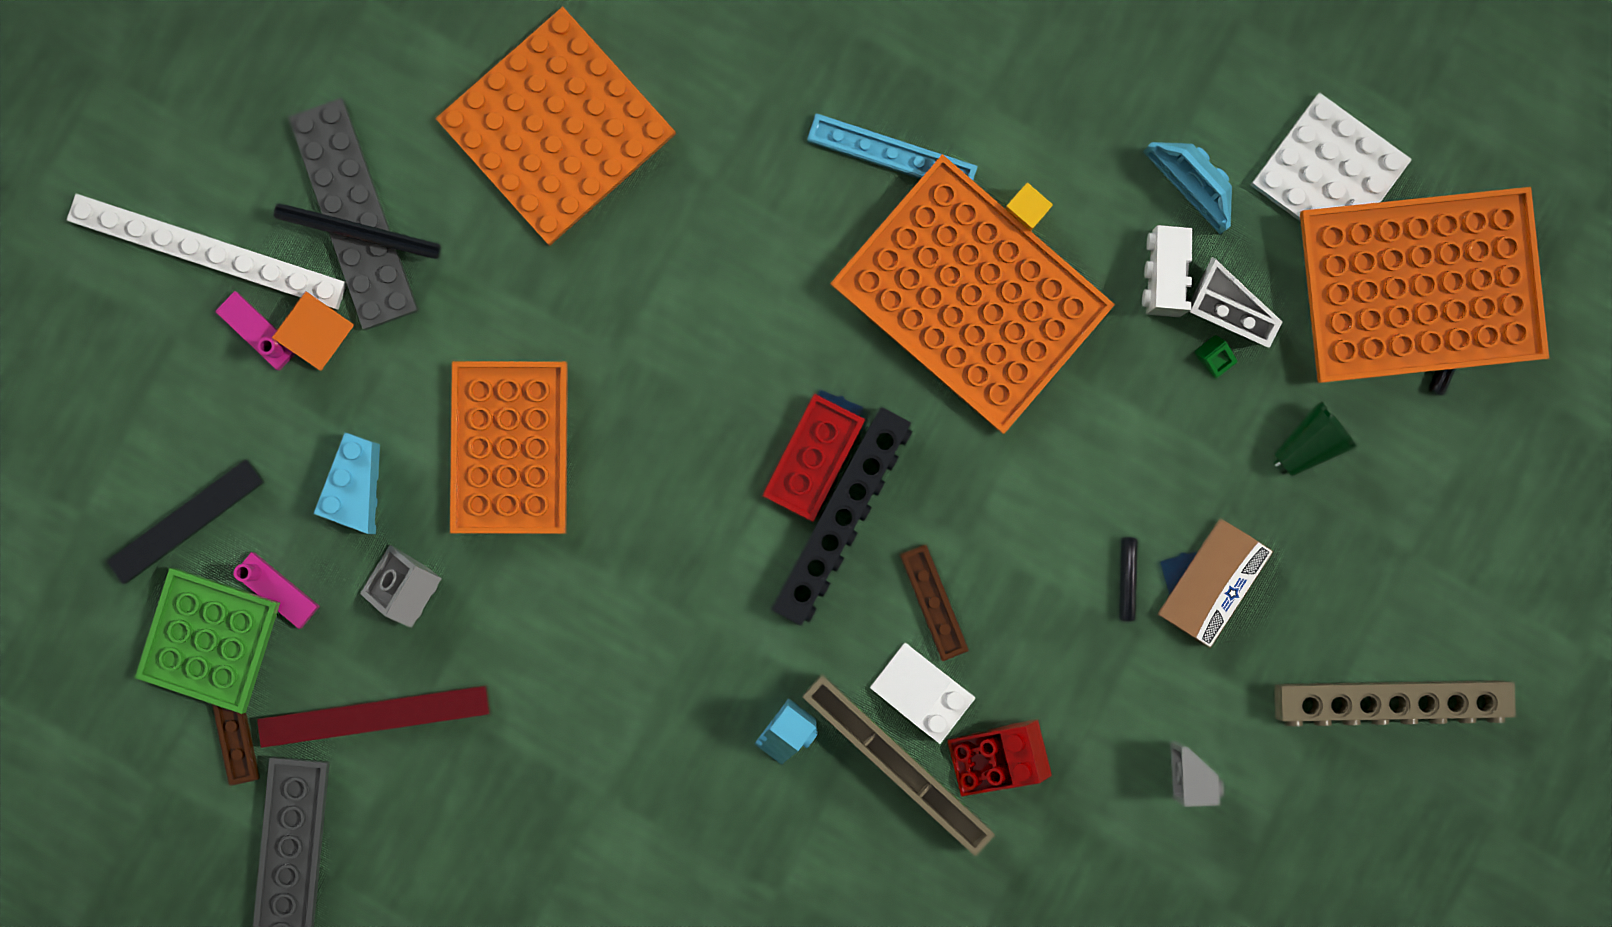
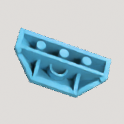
(1196, 179)

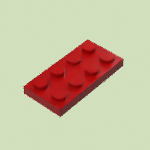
(813, 457)

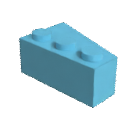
(788, 732)

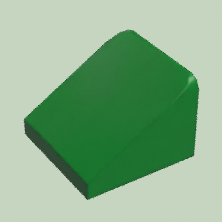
(1216, 356)

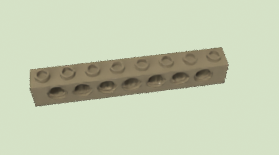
(1498, 702)

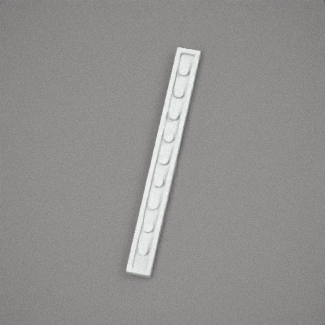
(205, 251)

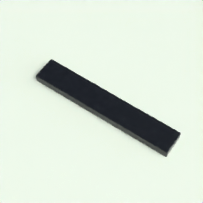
(185, 521)

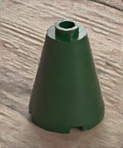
(1313, 442)

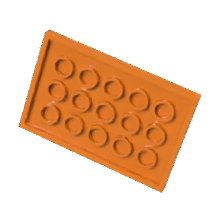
(509, 447)

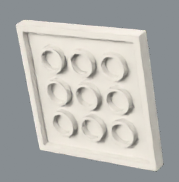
(1329, 162)

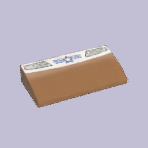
(1215, 583)

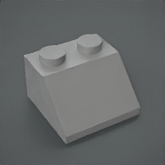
(400, 586)
(1192, 779)

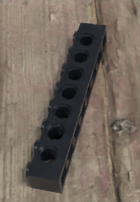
(883, 423)

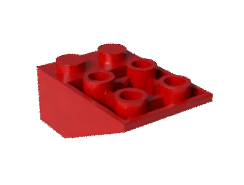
(1000, 758)

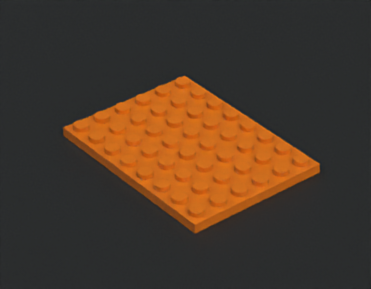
(1424, 284)
(972, 294)

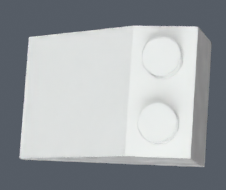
(922, 693)

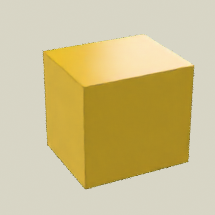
(1029, 206)

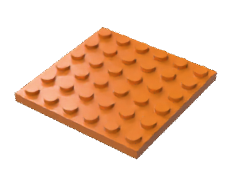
(556, 126)

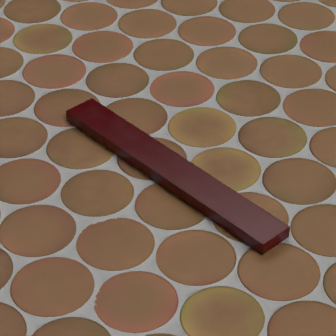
(373, 716)

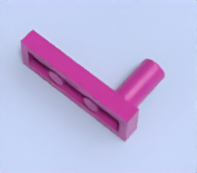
(254, 329)
(271, 584)

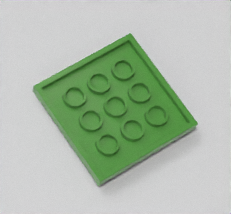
(207, 640)

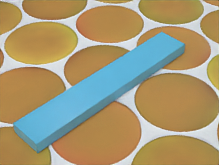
(877, 148)

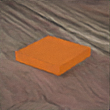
(313, 331)

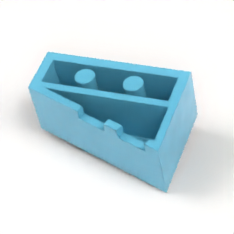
(352, 485)

